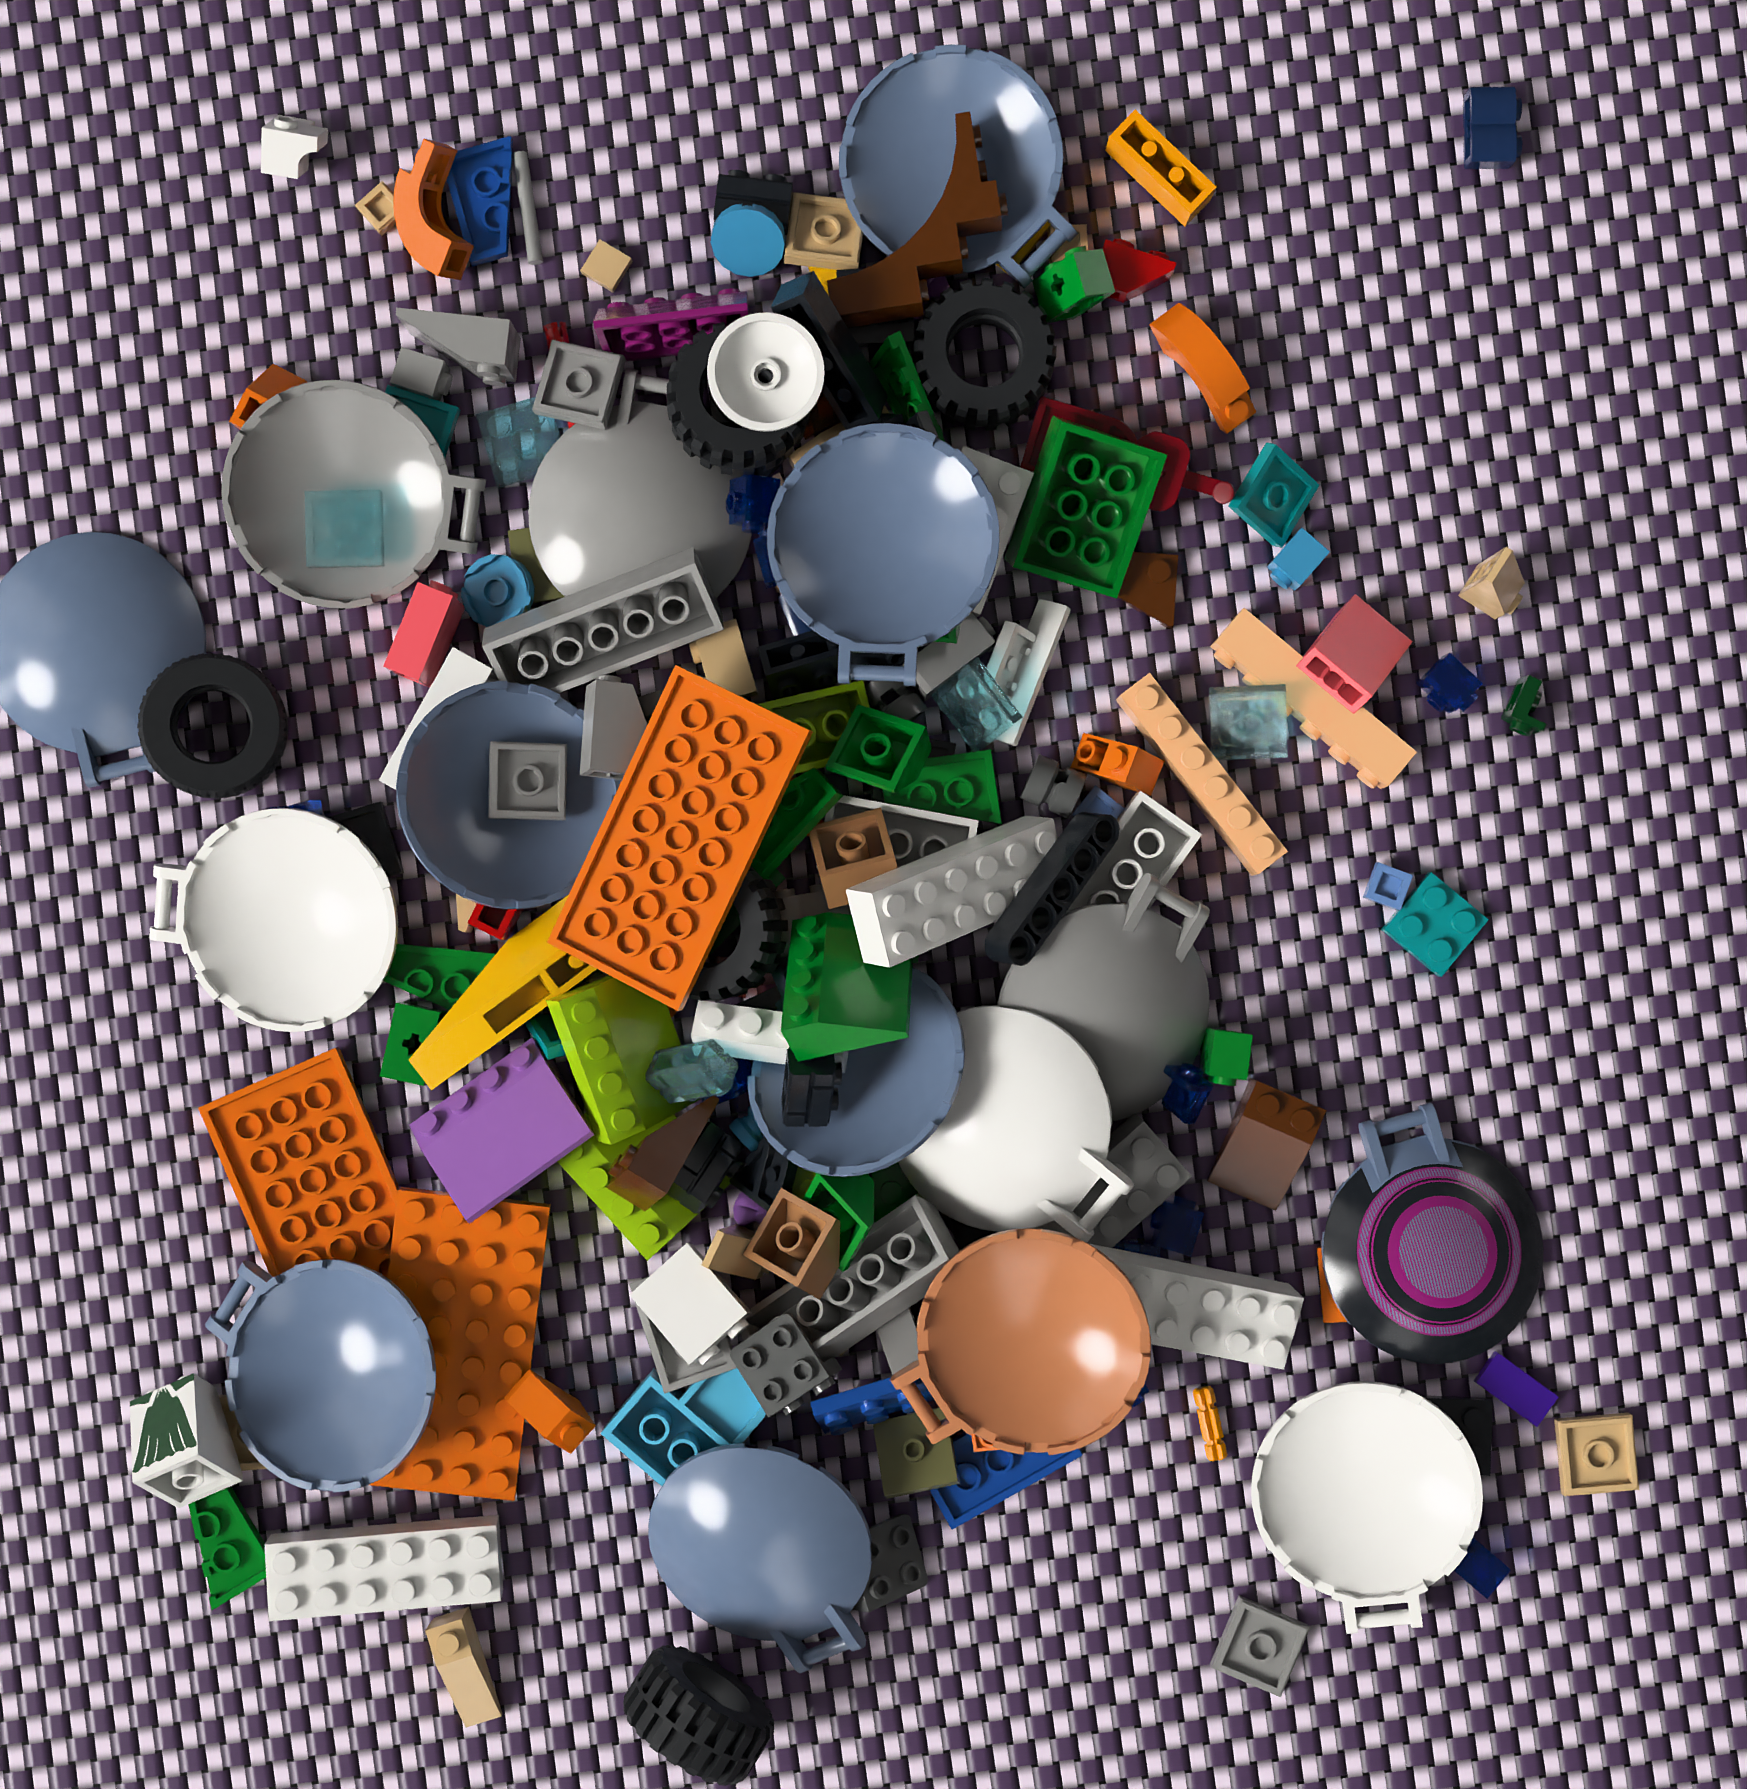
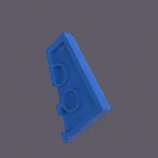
(482, 197)

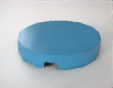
(748, 240)
(497, 589)

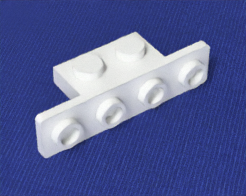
(1023, 659)

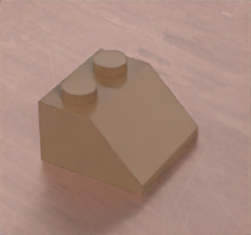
(851, 853)
(797, 1243)

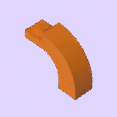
(420, 213)
(1207, 362)

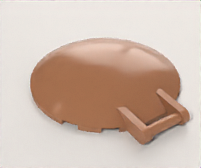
(1029, 1344)

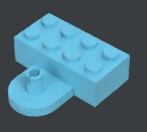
(669, 1428)

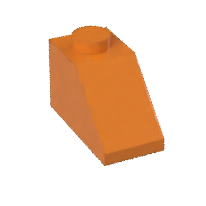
(550, 1411)

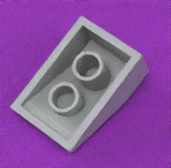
(476, 343)
(670, 1365)

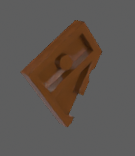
(1151, 585)

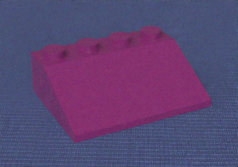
(663, 326)

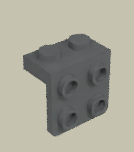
(782, 1366)
(895, 1564)

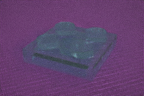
(516, 440)
(344, 528)
(976, 705)
(1248, 722)

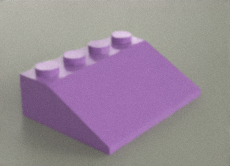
(501, 1130)

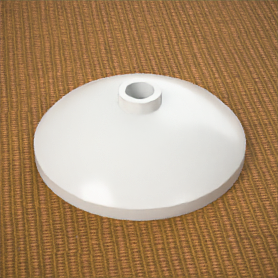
(772, 345)

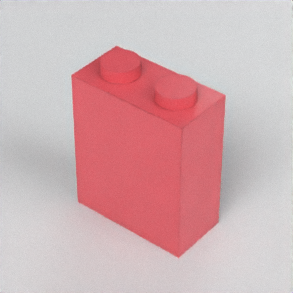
(425, 633)
(1354, 654)

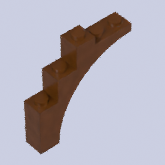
(898, 283)

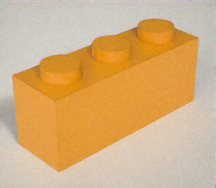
(1160, 168)

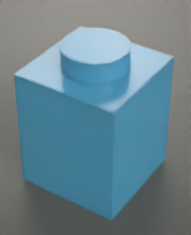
(1297, 560)

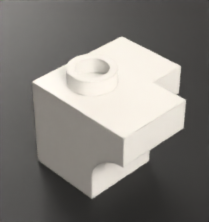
(287, 145)

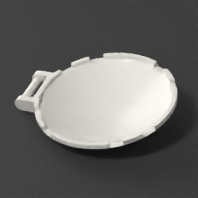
(282, 918)
(1021, 1130)
(1367, 1497)

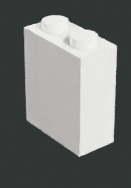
(691, 1305)

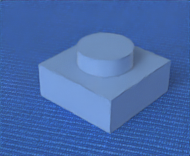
(1099, 802)
(1387, 886)

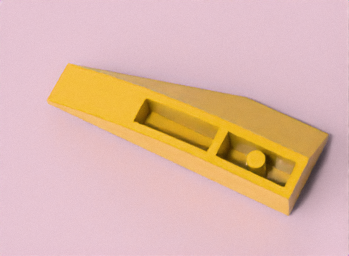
(500, 999)

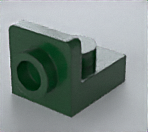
(1523, 700)

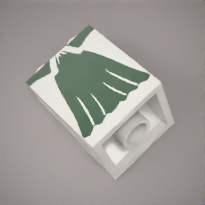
(182, 1442)

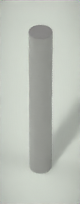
(527, 207)

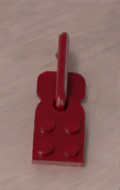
(1174, 472)

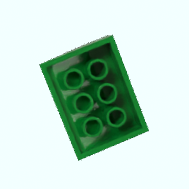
(1084, 507)
(834, 996)

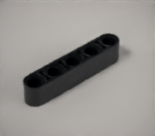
(1052, 888)

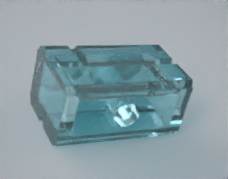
(692, 1071)

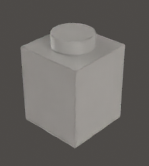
(421, 374)

